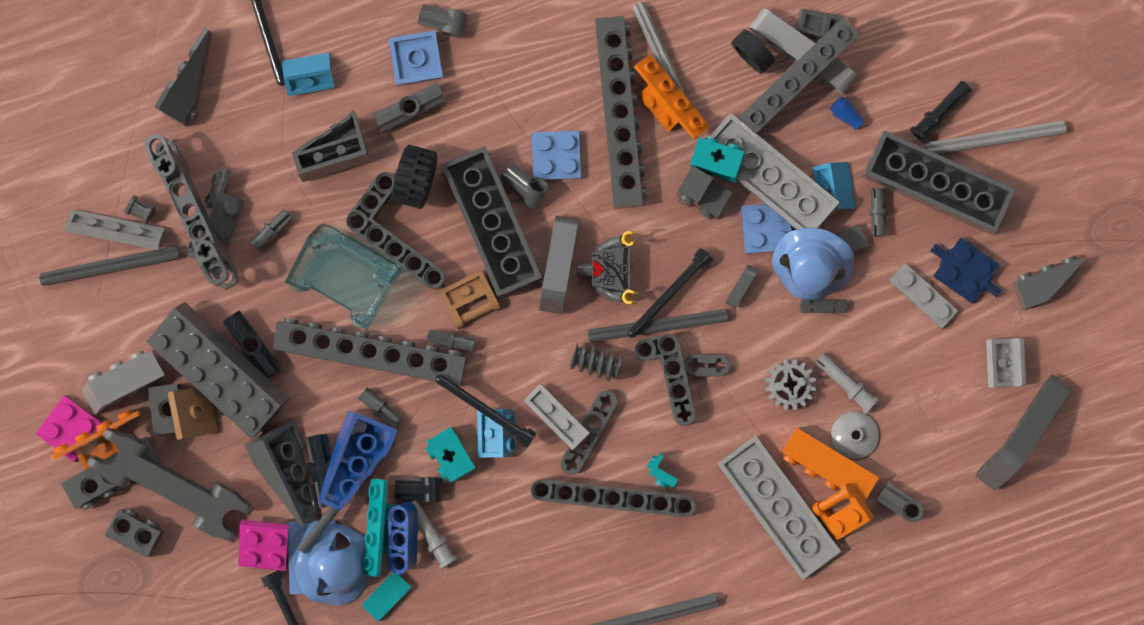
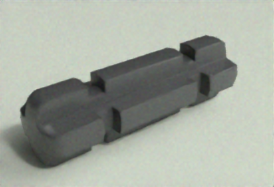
(823, 306)

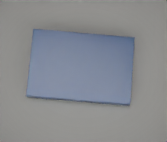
(296, 536)

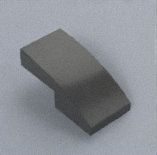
(816, 23)

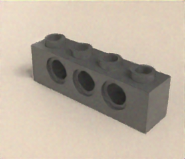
(77, 485)

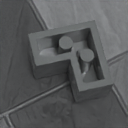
(703, 193)

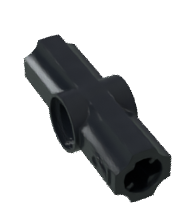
(242, 332)
(320, 460)

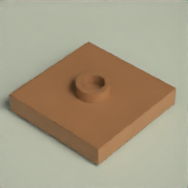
(191, 413)

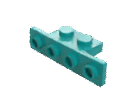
(377, 527)

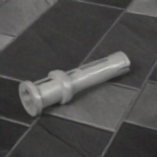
(855, 390)
(436, 544)

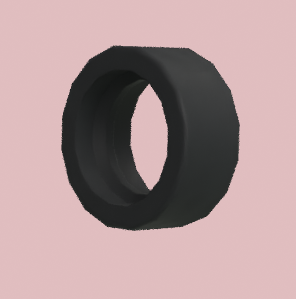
(753, 51)

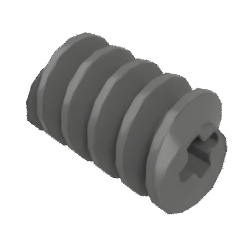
(596, 361)

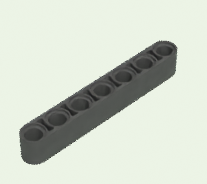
(623, 504)

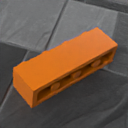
(827, 463)

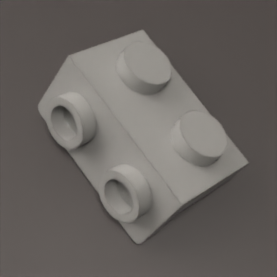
(1006, 362)

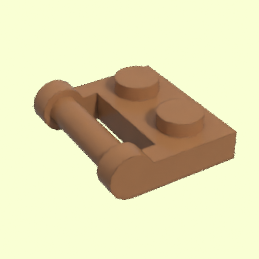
(466, 292)

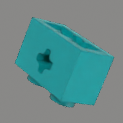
(726, 169)
(462, 462)

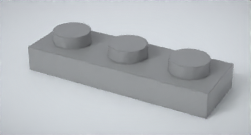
(923, 295)
(557, 417)

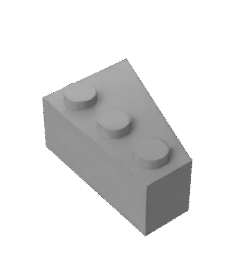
(122, 381)

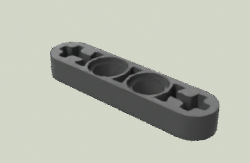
(595, 433)

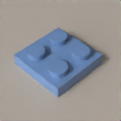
(415, 58)
(556, 155)
(762, 228)

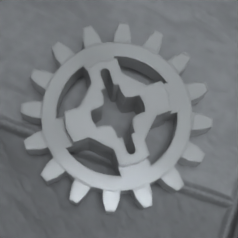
(779, 386)

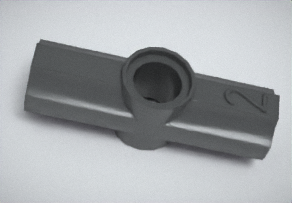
(424, 100)

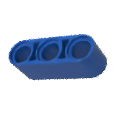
(396, 546)

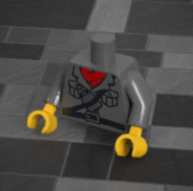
(611, 269)

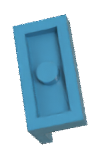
(307, 74)
(836, 180)

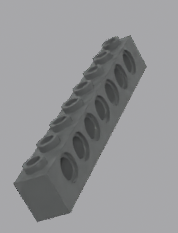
(605, 29)
(285, 342)

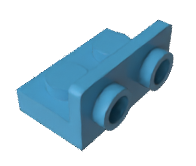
(493, 438)

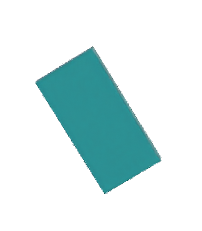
(386, 596)

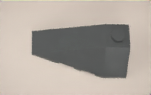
(182, 96)

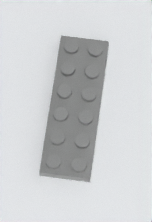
(775, 178)
(778, 507)

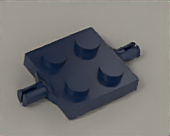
(966, 270)

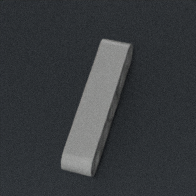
(795, 45)

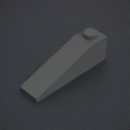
(282, 464)

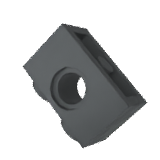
(158, 399)

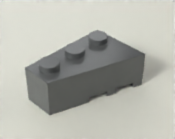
(333, 150)

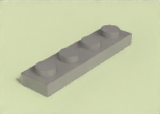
(114, 229)

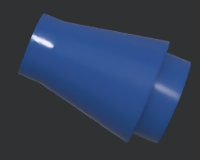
(846, 112)

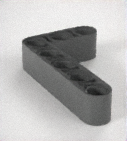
(388, 238)
(1025, 434)

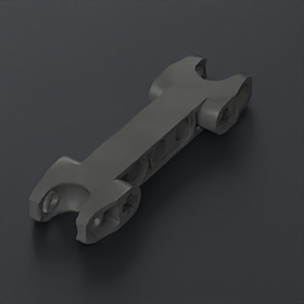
(208, 250)
(134, 465)

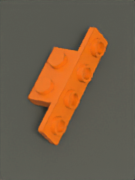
(667, 100)
(95, 443)

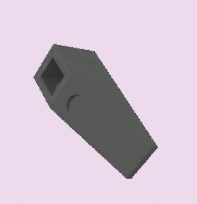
(1042, 286)

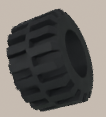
(414, 176)

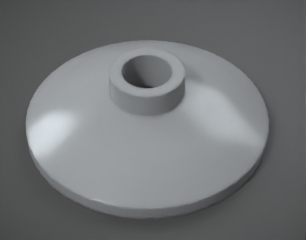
(843, 440)

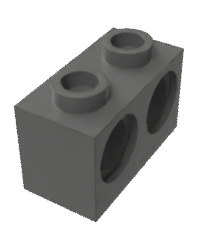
(132, 537)

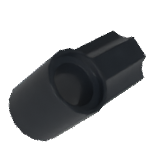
(421, 489)

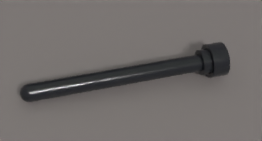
(268, 41)
(700, 260)
(523, 435)
(273, 583)

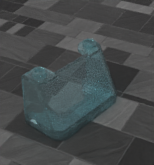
(344, 273)

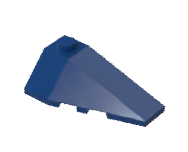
(356, 454)

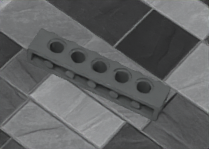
(800, 74)

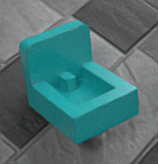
(662, 478)

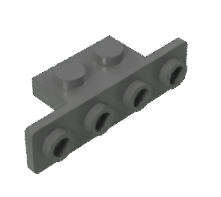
(221, 209)

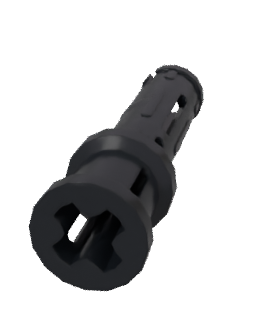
(934, 119)

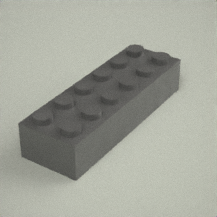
(938, 183)
(491, 222)
(218, 370)

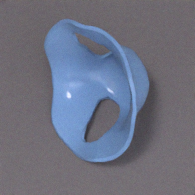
(814, 262)
(339, 569)

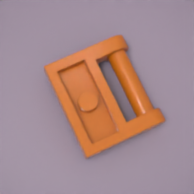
(848, 517)

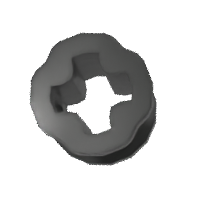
(140, 209)

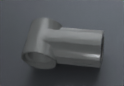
(447, 21)
(532, 189)
(898, 501)

